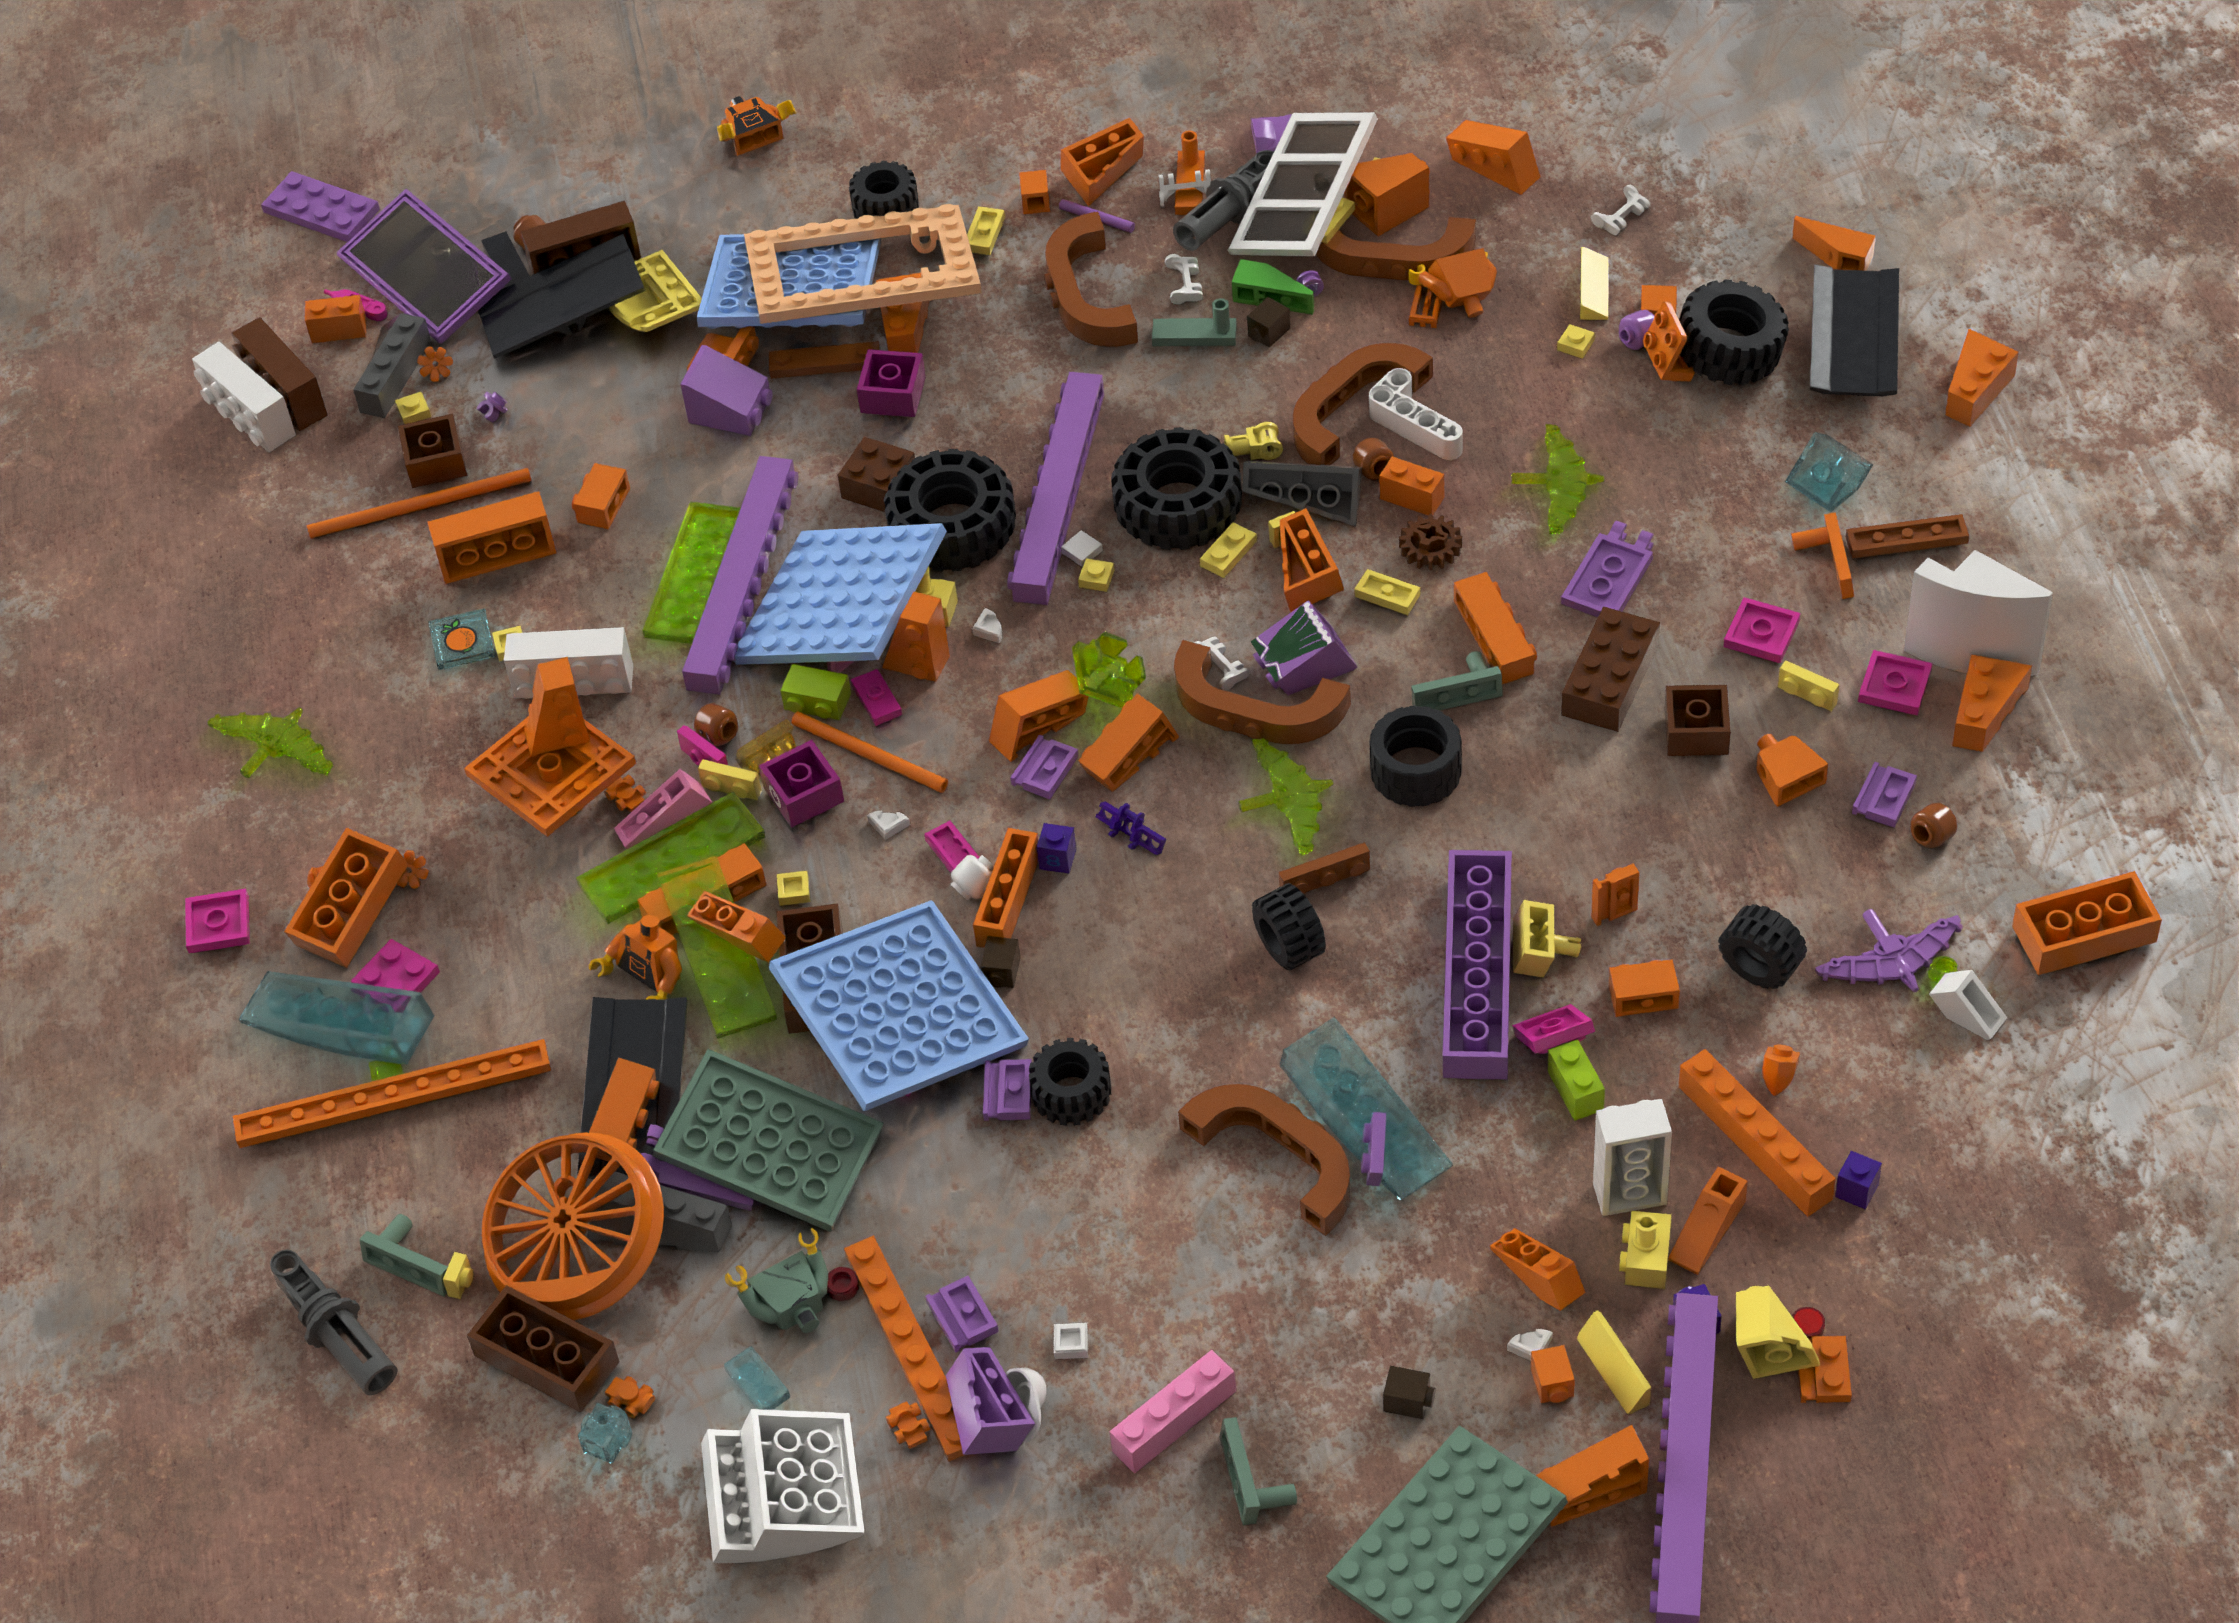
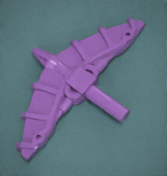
(1893, 954)

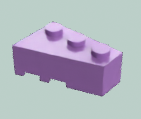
(986, 1404)

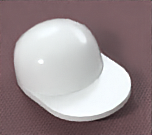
(1032, 1392)

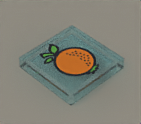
(461, 639)

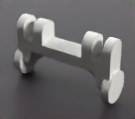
(1167, 190)
(1614, 223)
(1187, 266)
(1233, 671)

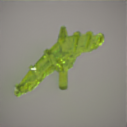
(1563, 478)
(274, 738)
(1291, 792)

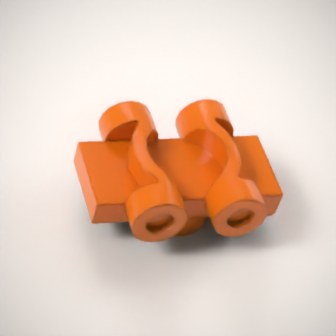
(625, 794)
(629, 1394)
(909, 1427)

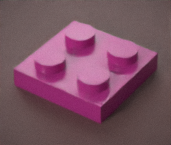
(1762, 630)
(1895, 682)
(217, 921)
(397, 969)
(1553, 1029)

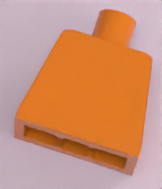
(1789, 768)

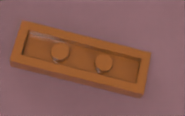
(1328, 869)

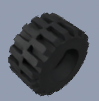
(883, 189)
(1288, 926)
(1762, 946)
(1065, 1061)

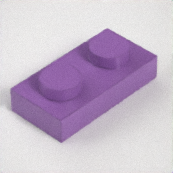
(1373, 1161)

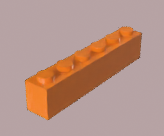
(1757, 1133)

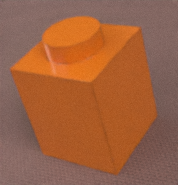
(1034, 192)
(1552, 1374)

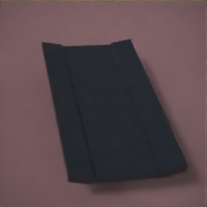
(560, 296)
(1855, 332)
(643, 1033)

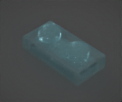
(757, 1380)

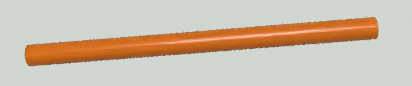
(419, 503)

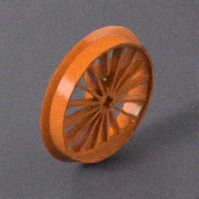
(568, 1222)

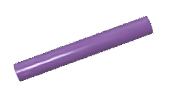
(1106, 219)

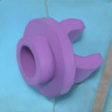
(494, 403)

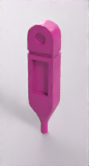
(373, 309)

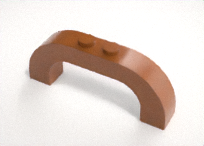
(1395, 260)
(1088, 323)
(1341, 382)
(1251, 716)
(1284, 1122)

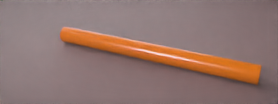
(870, 752)

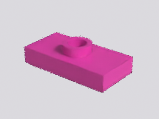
(876, 697)
(698, 747)
(949, 845)

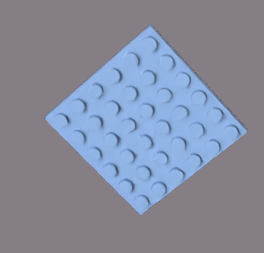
(730, 290)
(839, 594)
(898, 1004)

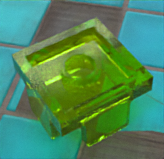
(1104, 673)

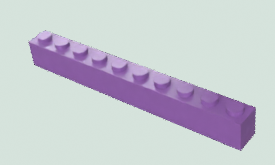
(1057, 488)
(740, 575)
(1686, 1459)

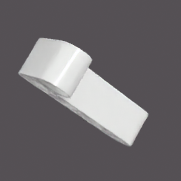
(1395, 409)

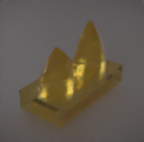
(756, 752)

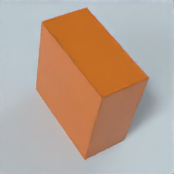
(1654, 295)

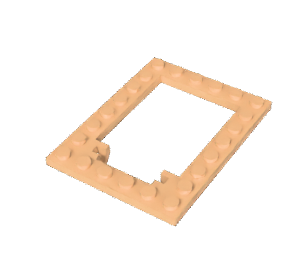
(942, 223)

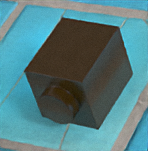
(1268, 322)
(1001, 961)
(1408, 1392)

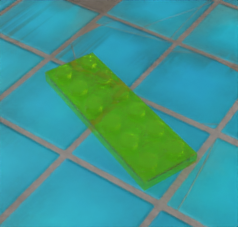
(690, 572)
(633, 873)
(723, 973)

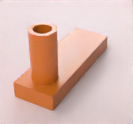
(1188, 162)
(1829, 535)

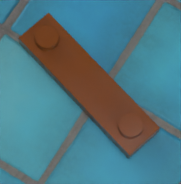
(819, 359)
(1907, 536)

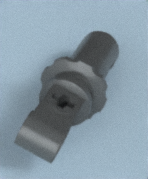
(1225, 202)
(329, 1316)

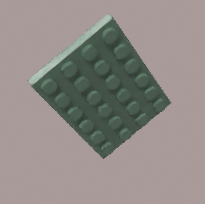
(768, 1140)
(1447, 1535)

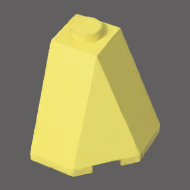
(1769, 1335)

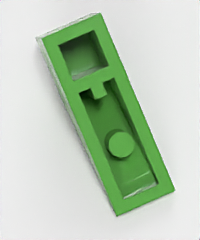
(1259, 280)

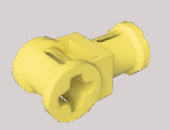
(1256, 442)

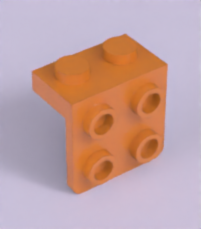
(1664, 344)
(739, 348)

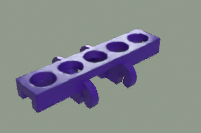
(1137, 829)

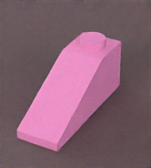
(664, 807)

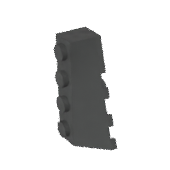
(392, 364)
(1318, 488)
(688, 1219)

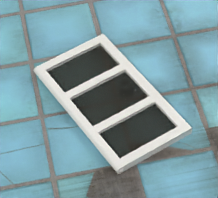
(1303, 184)

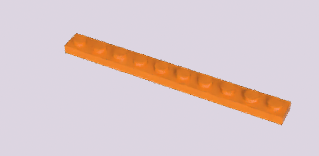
(391, 1093)

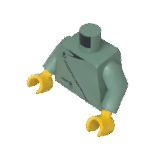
(788, 1290)

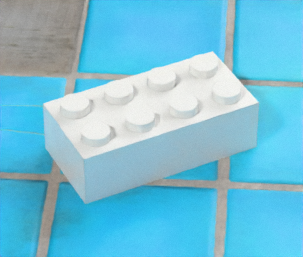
(243, 397)
(596, 657)
(1632, 1157)

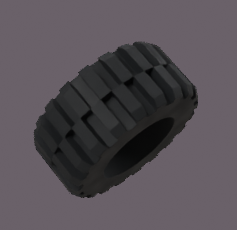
(1739, 309)

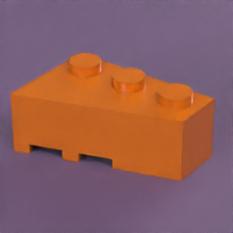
(1979, 377)
(1306, 562)
(1127, 742)

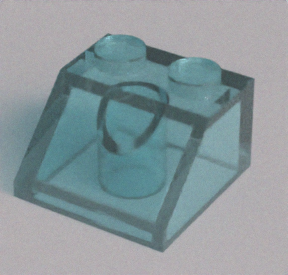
(1828, 471)

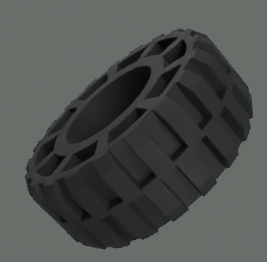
(955, 479)
(1176, 518)

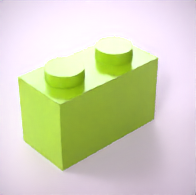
(815, 692)
(1576, 1079)

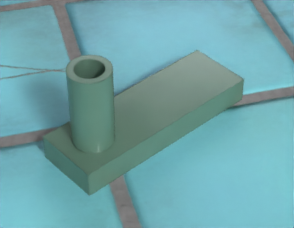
(1197, 331)
(1462, 689)
(388, 1255)
(1247, 1496)

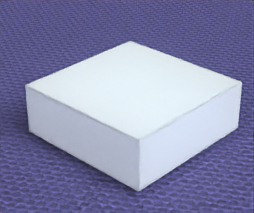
(1081, 547)
(1070, 1341)

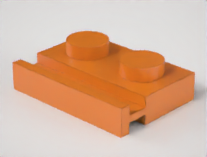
(1615, 894)
(1832, 1378)

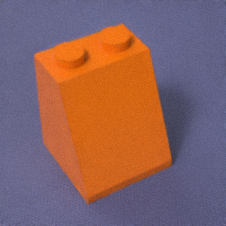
(1389, 191)

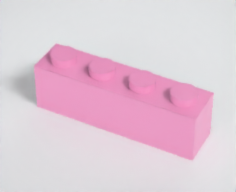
(1172, 1411)

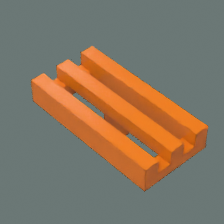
(1424, 318)

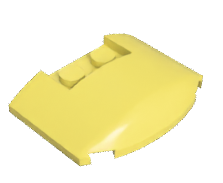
(665, 295)

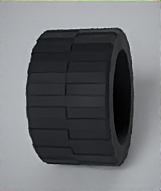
(1415, 783)

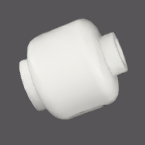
(972, 876)

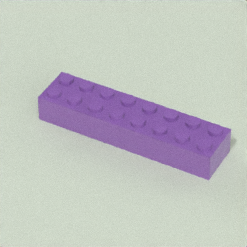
(1477, 965)

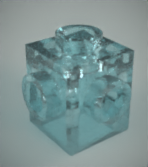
(605, 1432)

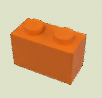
(335, 319)
(1411, 486)
(601, 496)
(1644, 987)

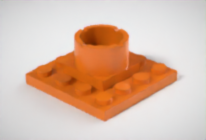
(553, 784)

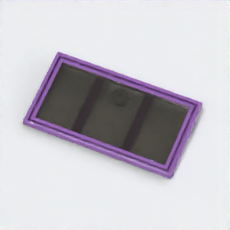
(423, 265)

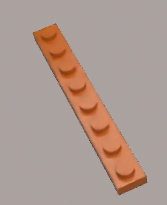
(906, 1341)

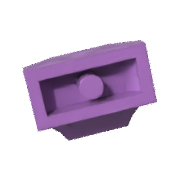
(1268, 131)

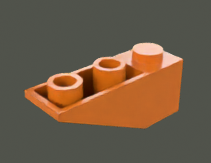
(1835, 245)
(738, 926)
(1709, 1220)
(1540, 1268)

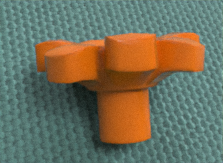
(438, 368)
(413, 870)

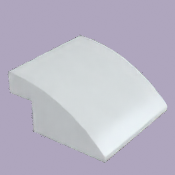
(1976, 612)
(781, 1485)

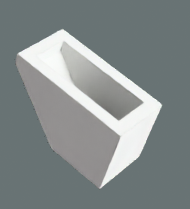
(1968, 1003)

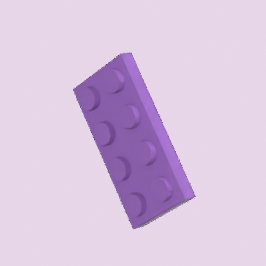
(320, 206)

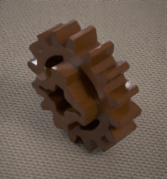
(1430, 542)

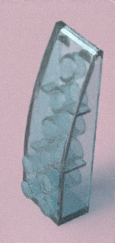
(340, 1016)
(1347, 1091)

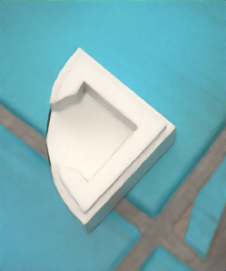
(988, 626)
(888, 823)
(1531, 1341)

